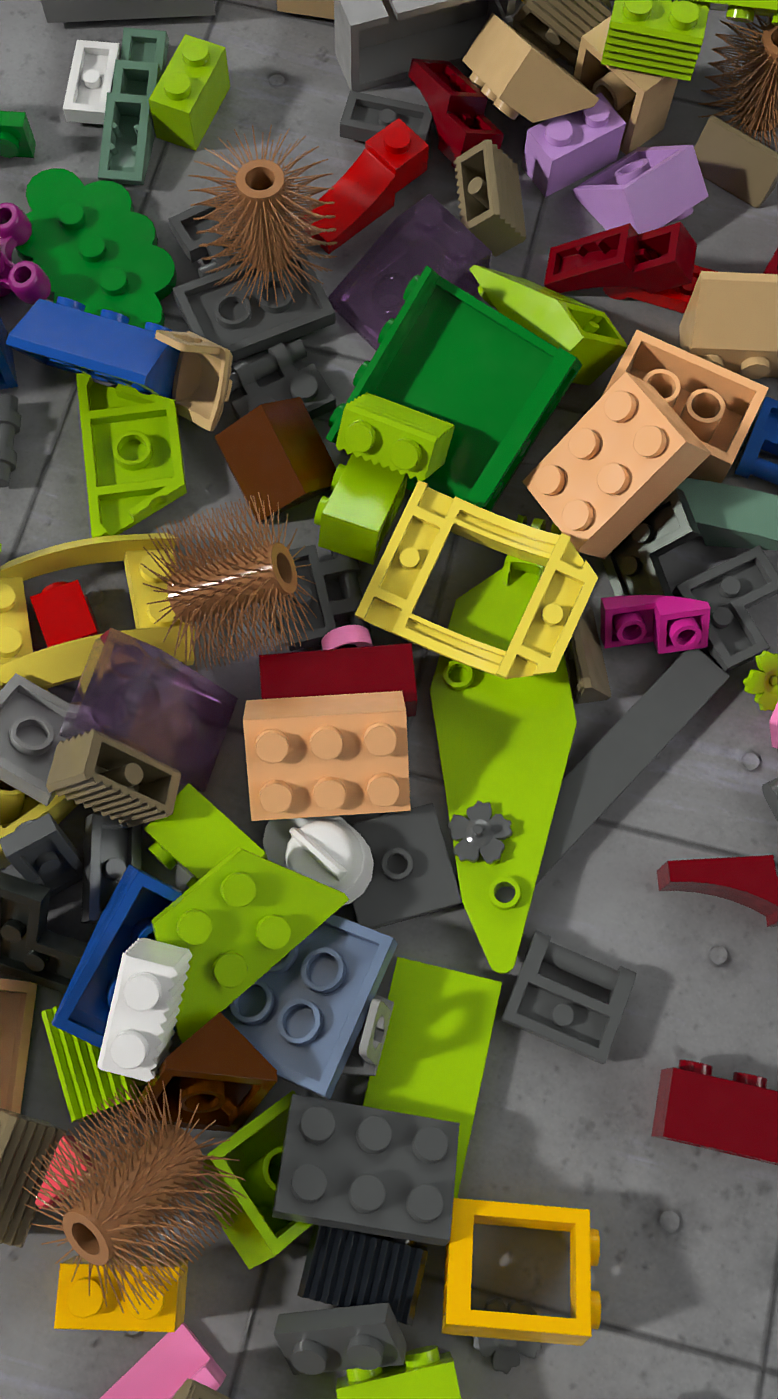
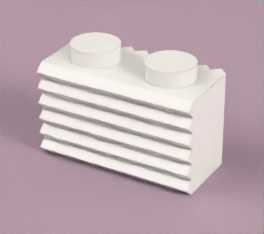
(144, 1009)

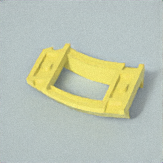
(413, 555)
(67, 660)

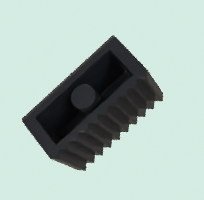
(363, 1269)

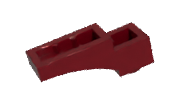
(455, 107)
(624, 259)
(744, 880)

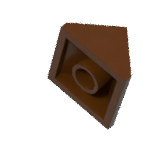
(277, 455)
(217, 1072)

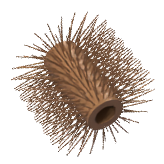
(760, 84)
(265, 214)
(231, 583)
(134, 1194)

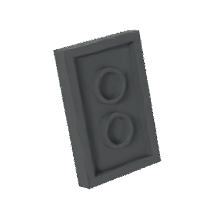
(246, 326)
(367, 1170)

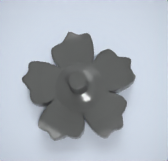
(479, 834)
(504, 1351)

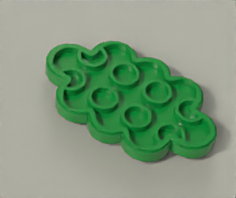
(97, 247)

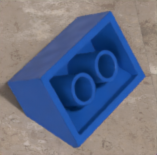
(96, 345)

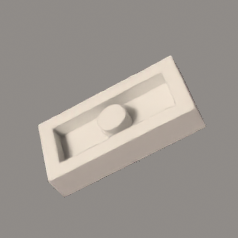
(90, 81)

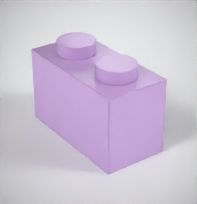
(572, 146)

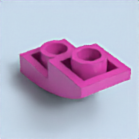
(666, 620)

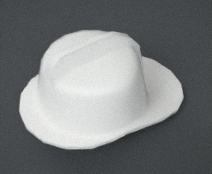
(322, 850)

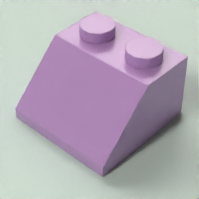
(645, 188)

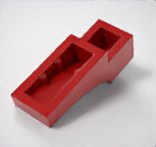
(369, 186)

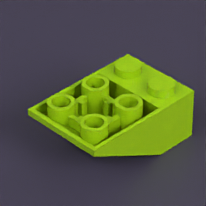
(556, 319)

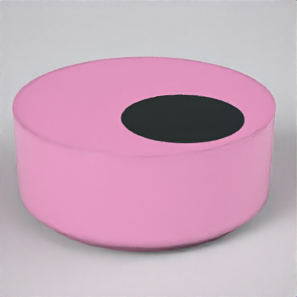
(347, 637)

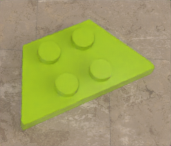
(128, 454)
(238, 928)

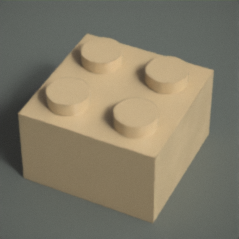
(637, 96)

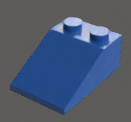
(123, 921)

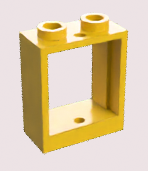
(584, 1253)

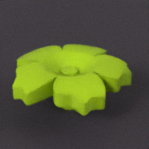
(764, 682)

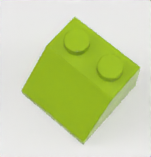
(259, 1149)

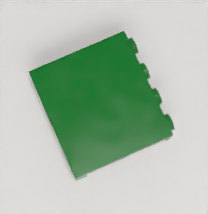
(470, 370)

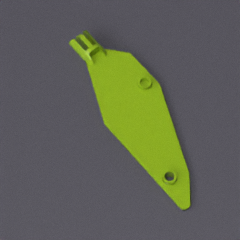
(504, 748)

